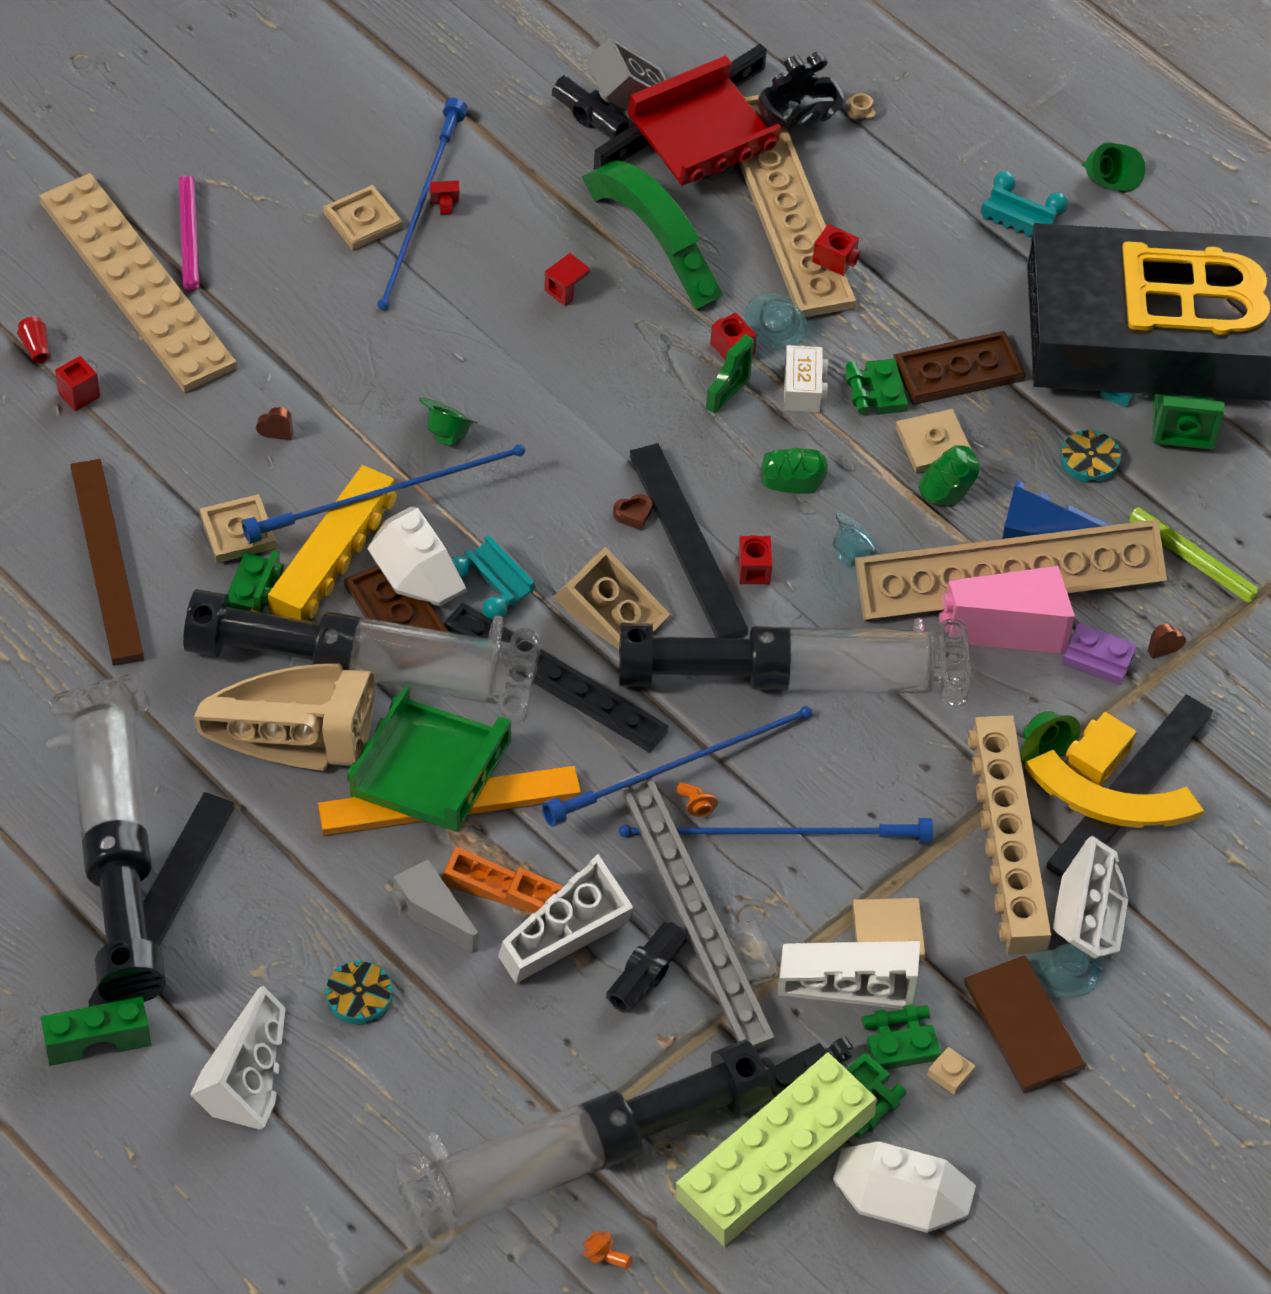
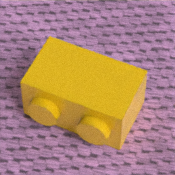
(1101, 748)

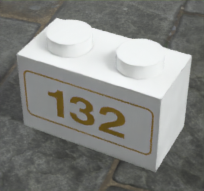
(804, 378)

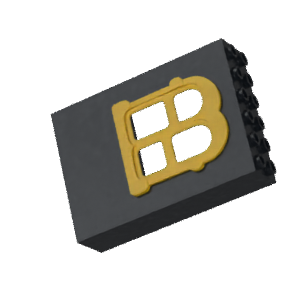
(1095, 324)

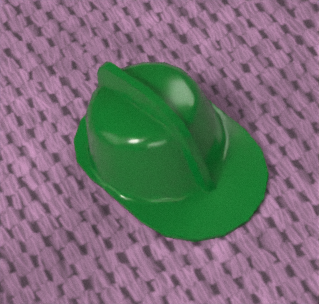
(1115, 166)
(445, 422)
(1049, 732)

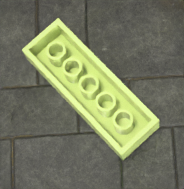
(775, 1149)

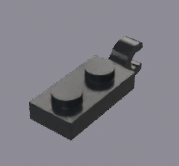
(788, 1071)

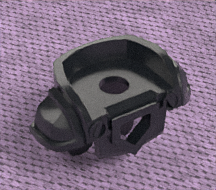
(816, 97)

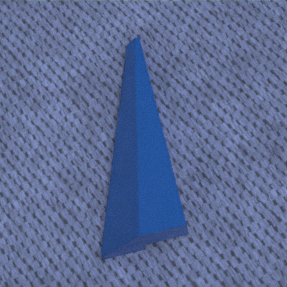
(1038, 515)

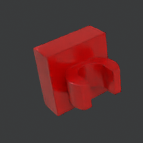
(444, 194)

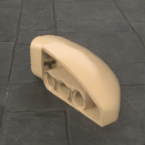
(293, 715)

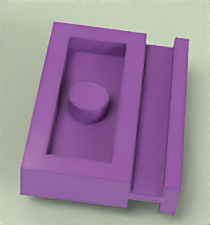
(1099, 654)

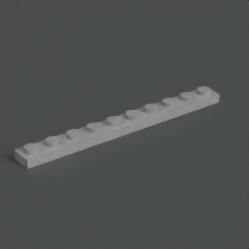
(697, 913)

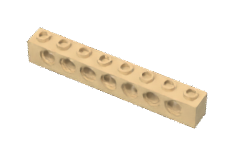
(1020, 934)

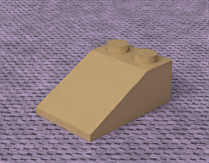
(607, 595)

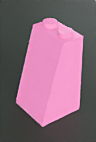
(1013, 610)

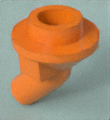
(700, 803)
(598, 1248)

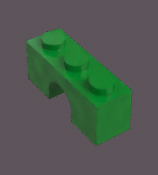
(114, 1022)

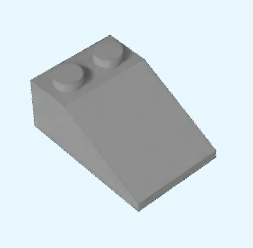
(621, 72)

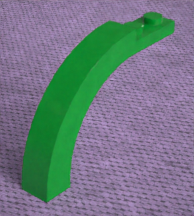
(664, 219)

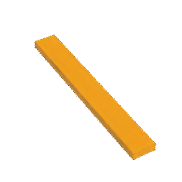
(498, 794)

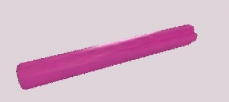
(188, 233)

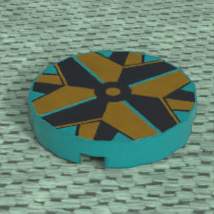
(1090, 456)
(358, 992)

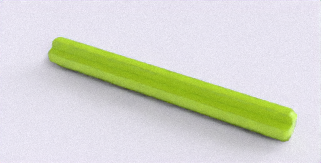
(1200, 558)

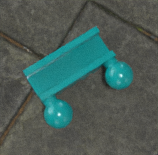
(1017, 210)
(500, 572)

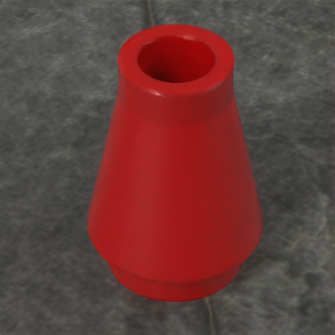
(34, 337)

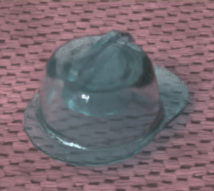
(776, 320)
(852, 540)
(1064, 971)

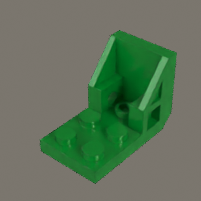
(1186, 420)

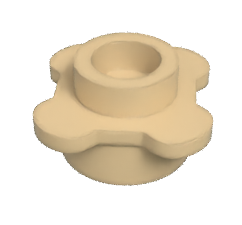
(860, 106)

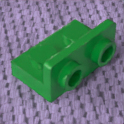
(254, 581)

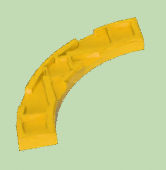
(1111, 805)

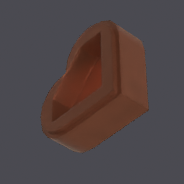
(276, 424)
(633, 511)
(1165, 640)

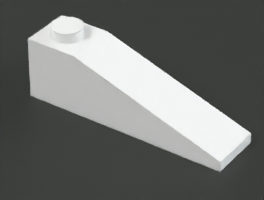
(241, 1071)

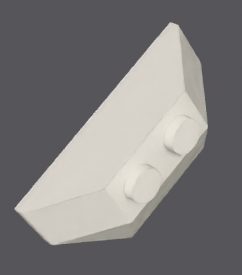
(415, 559)
(1092, 901)
(903, 1186)

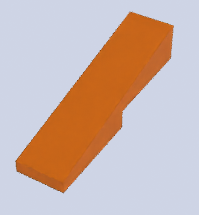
(496, 883)

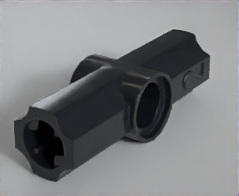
(589, 107)
(646, 967)

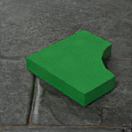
(733, 374)

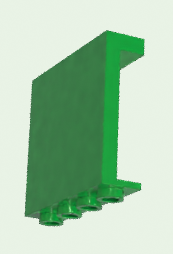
(428, 762)

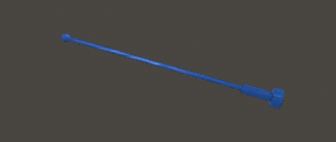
(455, 112)
(254, 529)
(556, 812)
(922, 830)

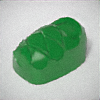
(794, 470)
(950, 476)

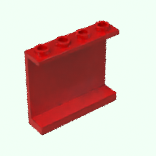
(700, 122)

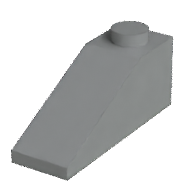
(432, 905)

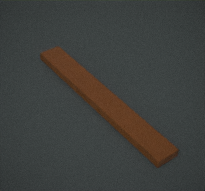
(107, 562)

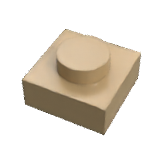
(951, 1070)

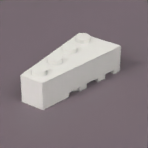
(568, 921)
(851, 972)

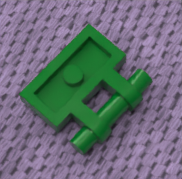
(885, 385)
(903, 1046)
(873, 1078)

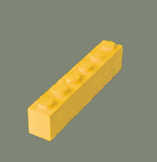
(331, 547)

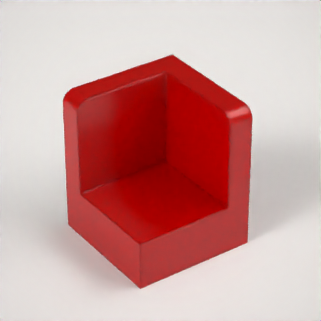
(563, 276)
(77, 383)

